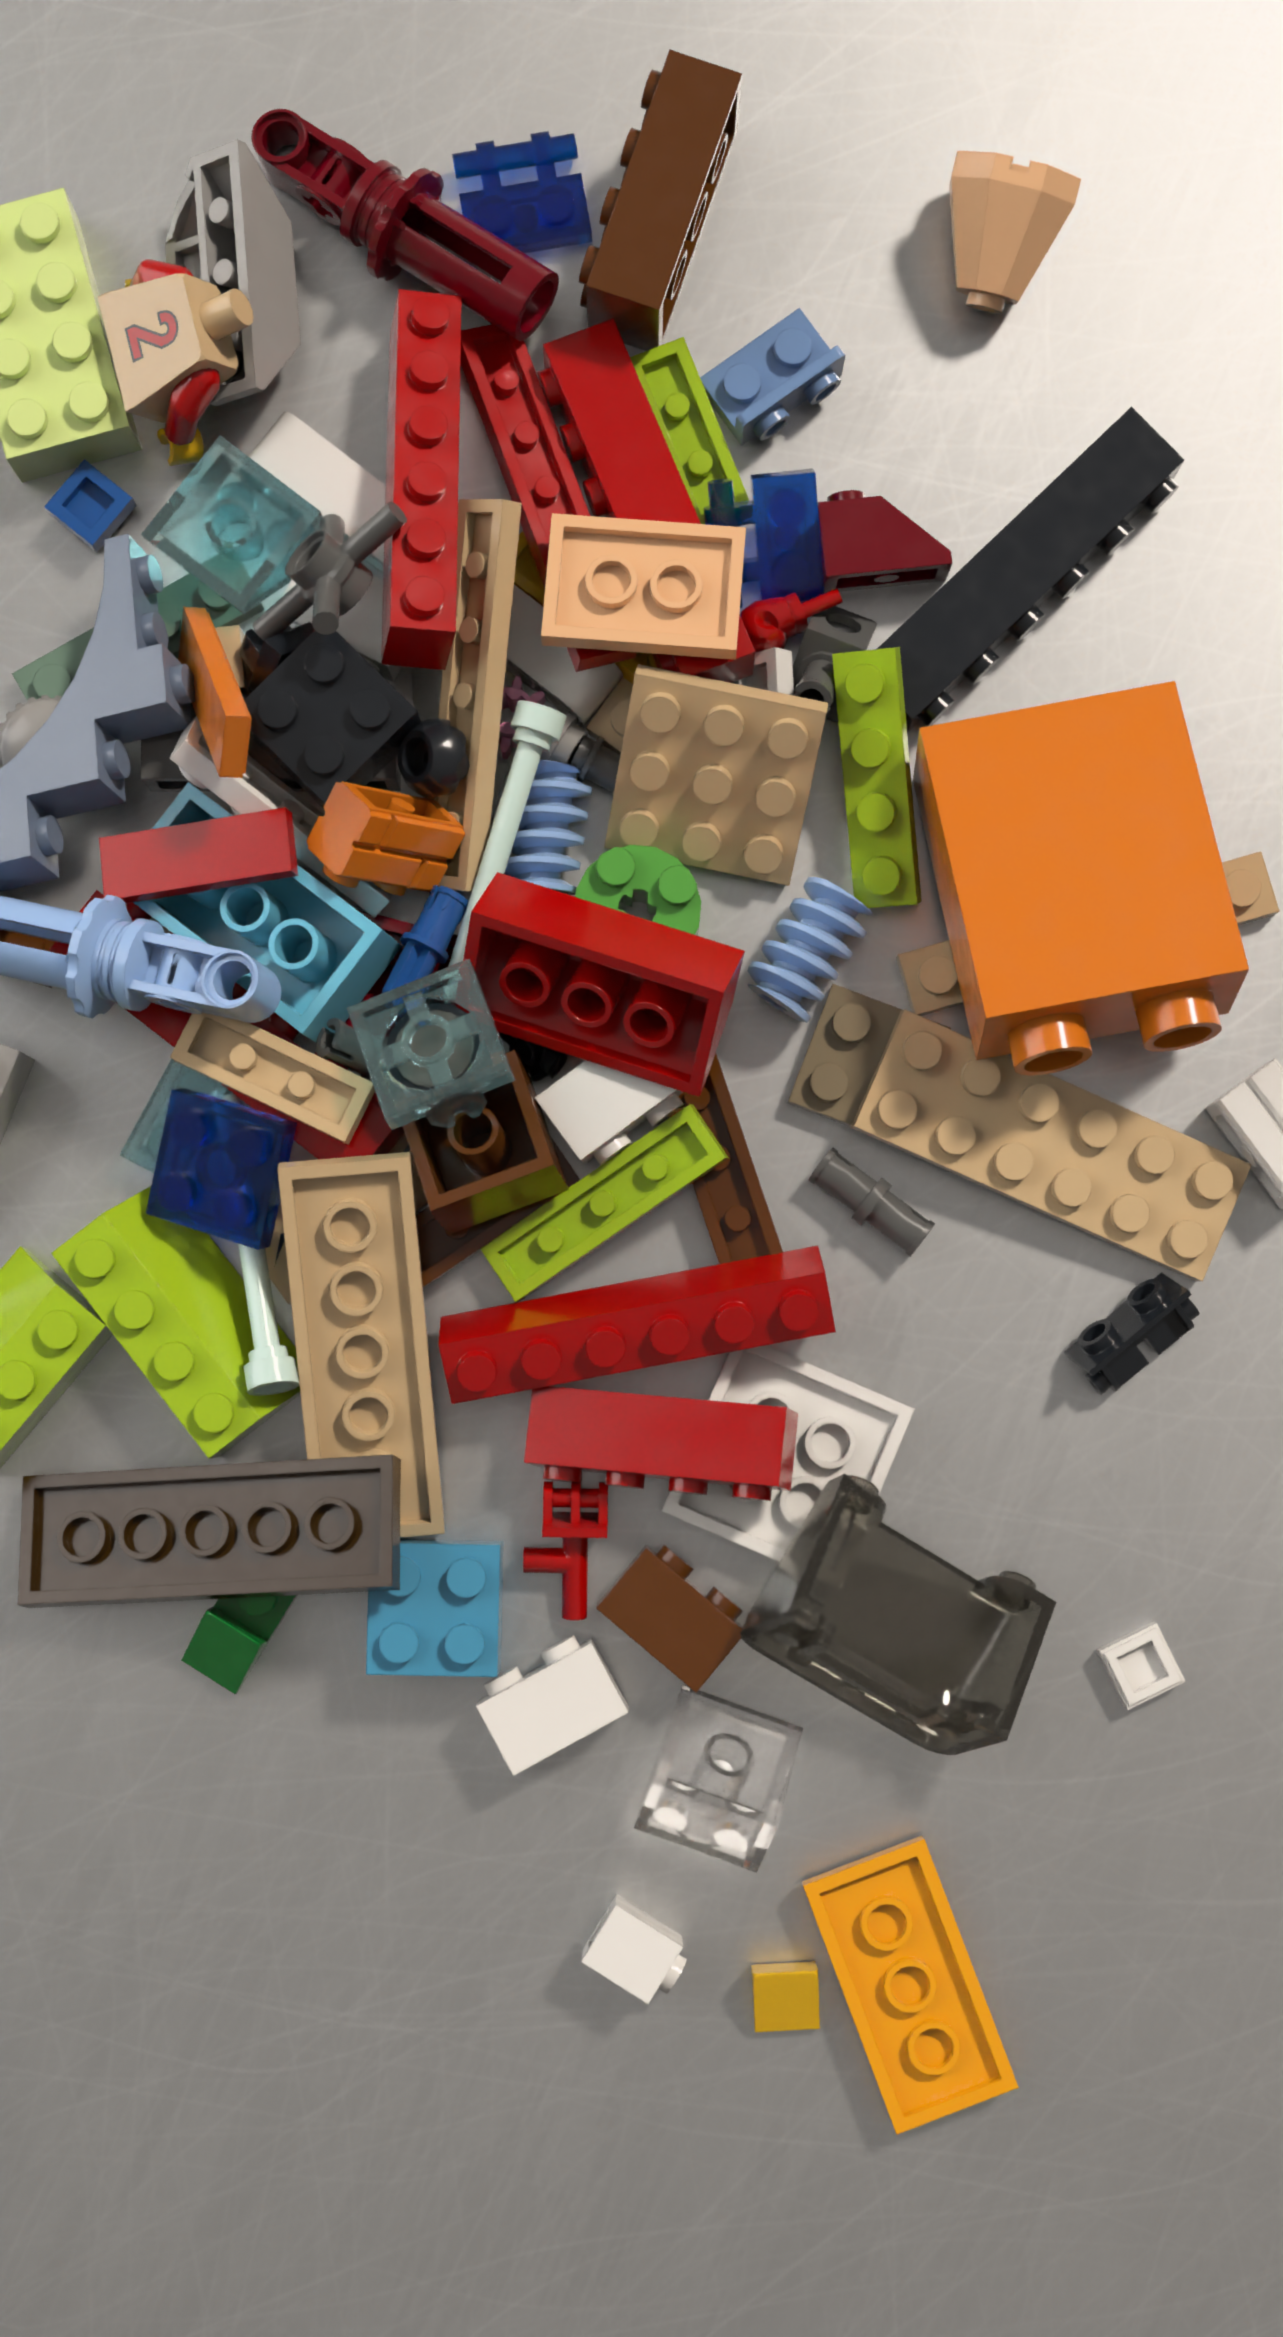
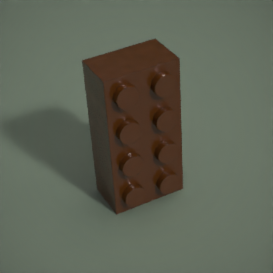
(662, 198)

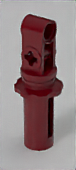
(398, 220)

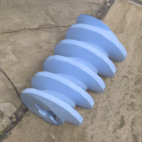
(545, 829)
(807, 947)

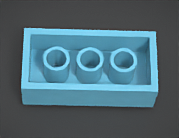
(292, 925)

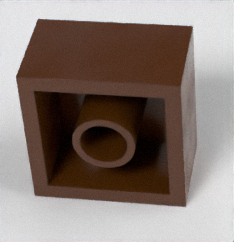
(488, 1160)

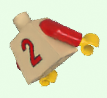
(173, 348)

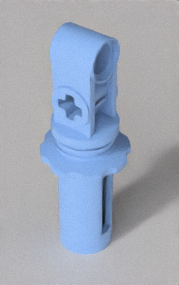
(131, 962)

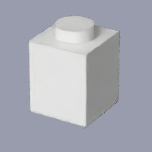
(635, 1950)

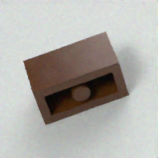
(672, 1616)

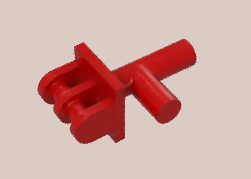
(574, 1529)

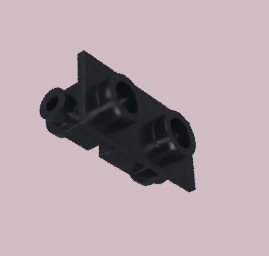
(1153, 1312)

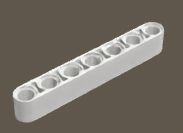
(344, 488)

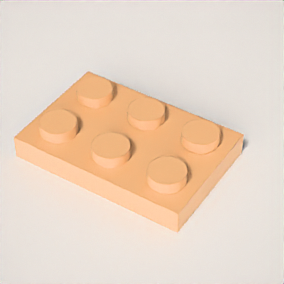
(643, 586)

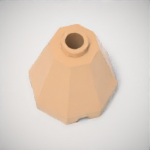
(1004, 223)

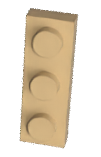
(275, 1073)

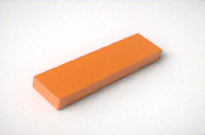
(217, 694)

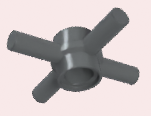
(329, 572)

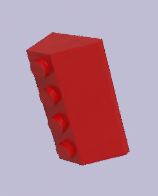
(601, 982)

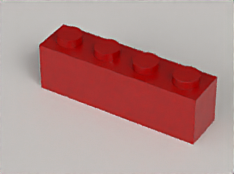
(661, 1439)

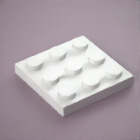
(838, 1433)

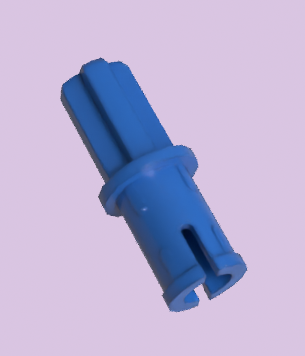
(428, 937)

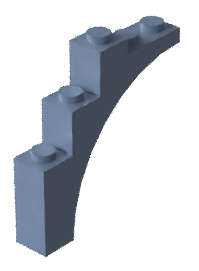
(120, 694)

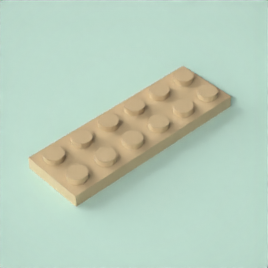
(1051, 1147)
(363, 1321)

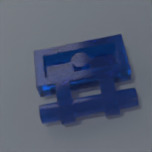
(531, 213)
(785, 531)

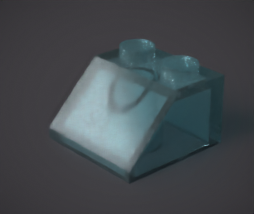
(233, 526)

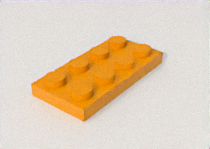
(909, 1984)

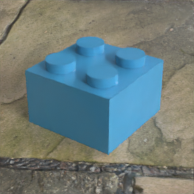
(443, 1615)

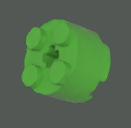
(648, 877)

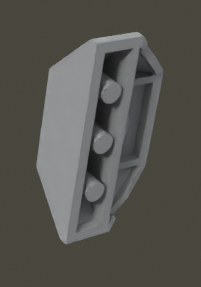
(240, 237)

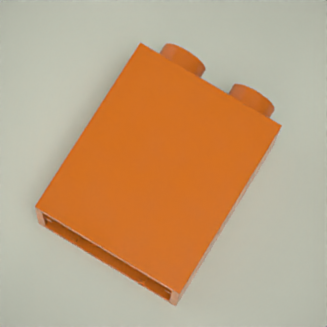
(1079, 877)

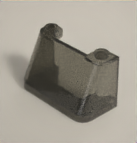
(898, 1626)

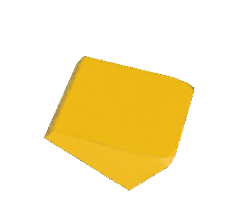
(785, 1996)

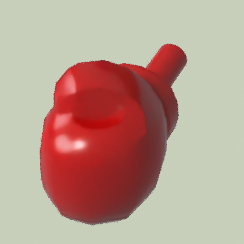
(777, 619)

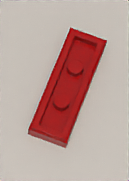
(199, 856)

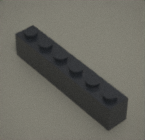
(1030, 561)

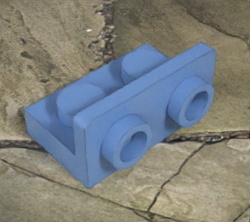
(773, 377)

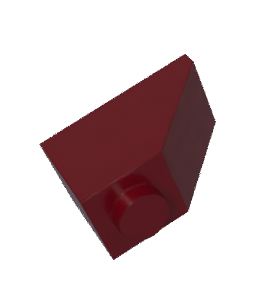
(875, 545)

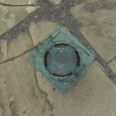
(435, 1051)

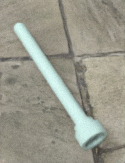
(535, 731)
(269, 1366)

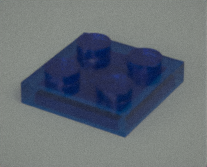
(220, 1168)

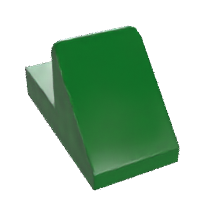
(234, 1637)

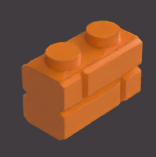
(384, 839)

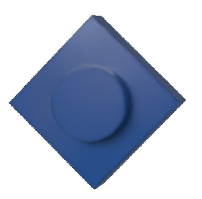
(90, 505)

